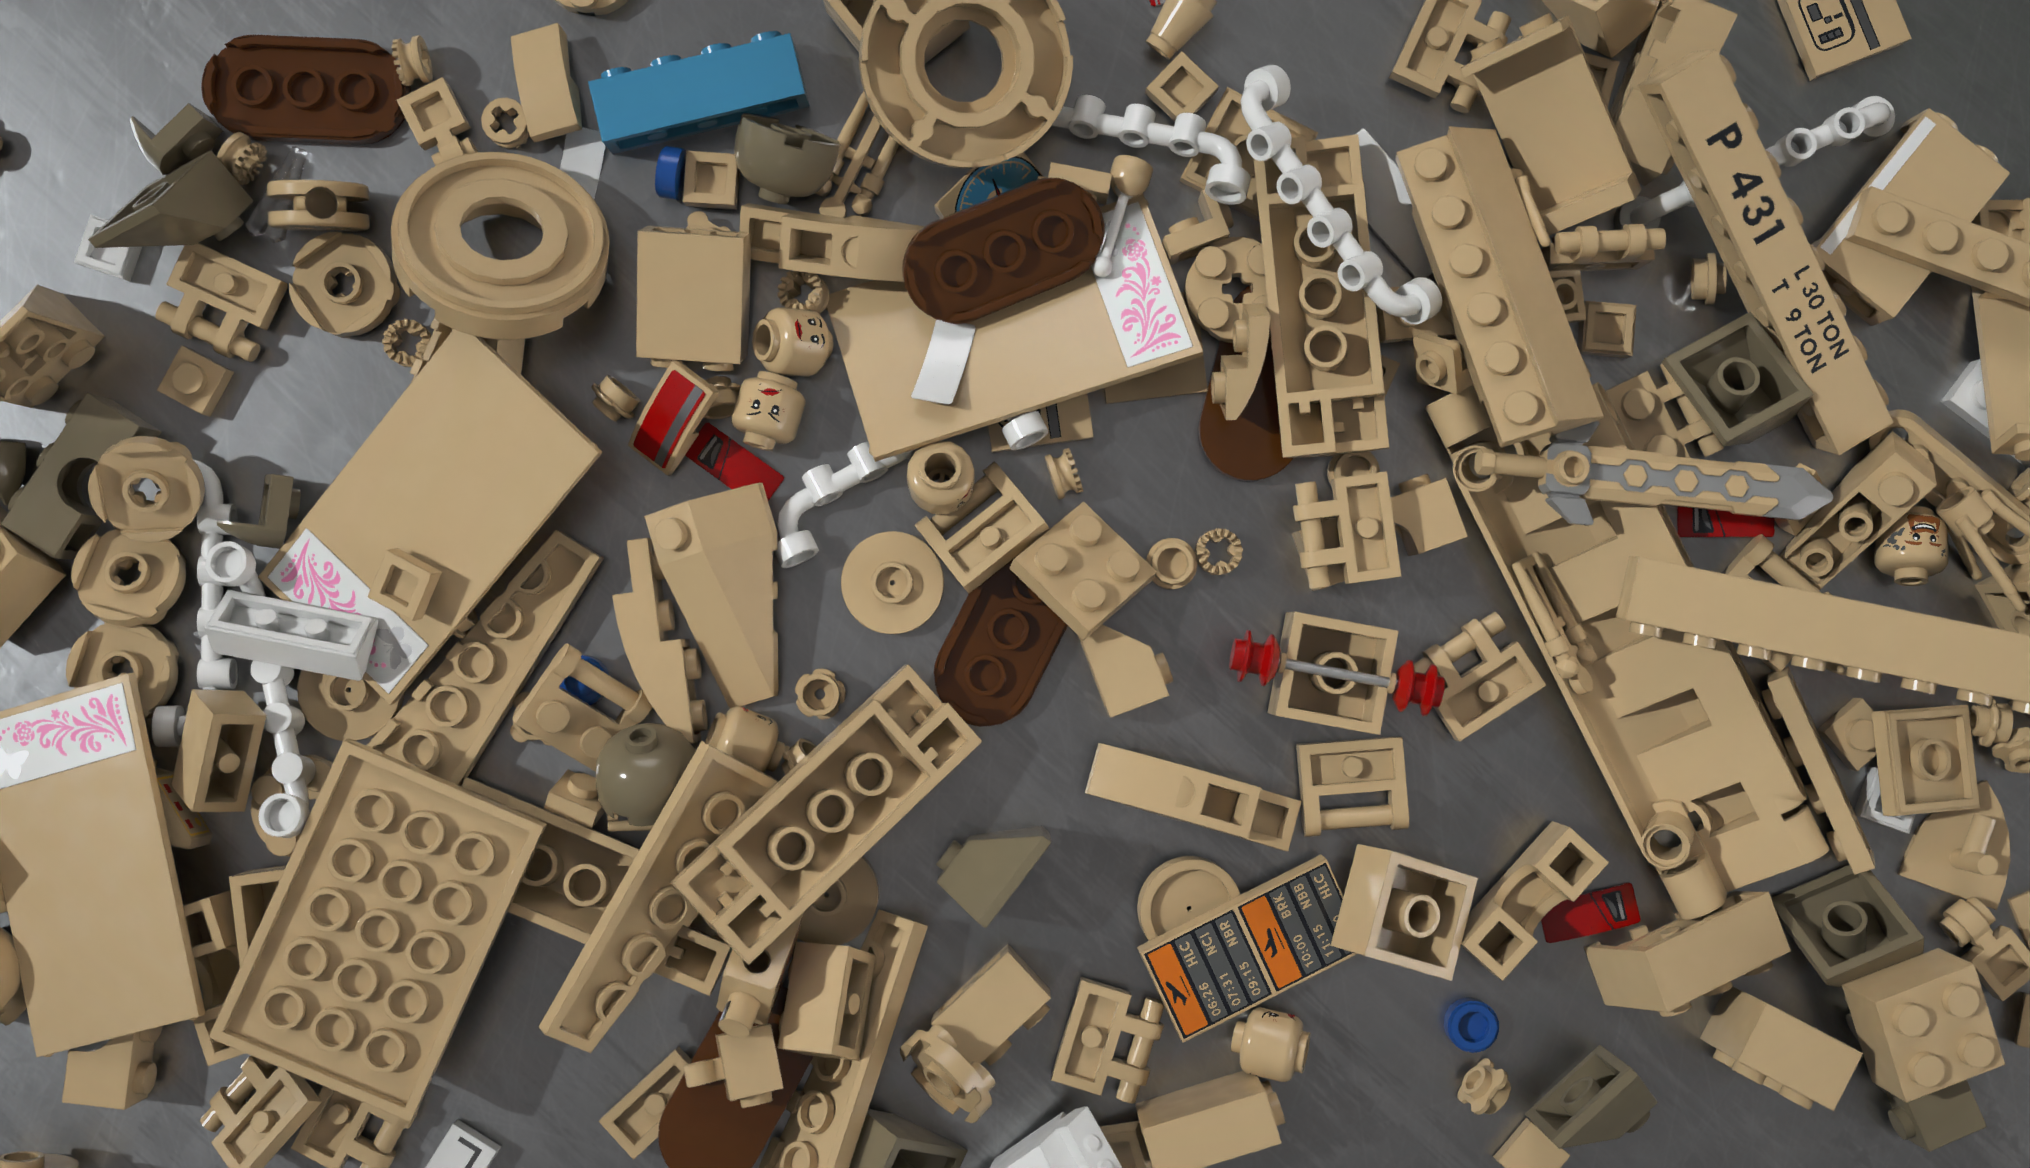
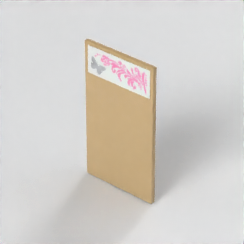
(1022, 355)
(452, 478)
(91, 870)

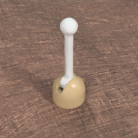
(1128, 181)

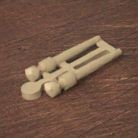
(872, 181)
(1567, 644)

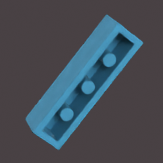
(698, 92)

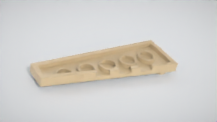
(475, 686)
(646, 905)
(838, 1092)

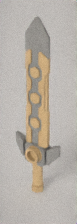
(1649, 478)

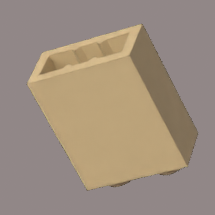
(693, 296)
(1211, 1122)

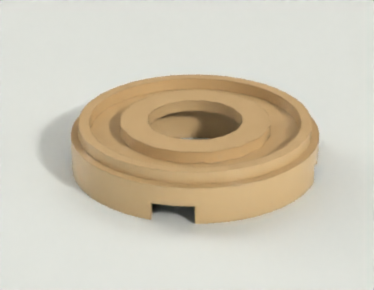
(978, 132)
(489, 294)

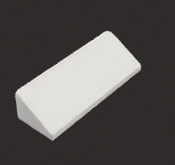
(1390, 207)
(292, 634)

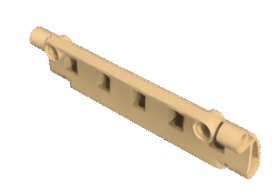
(1665, 717)

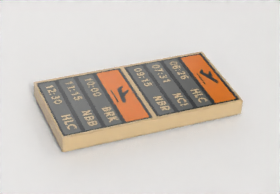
(1247, 949)

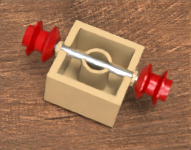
(1335, 672)

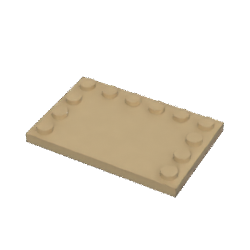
(378, 930)

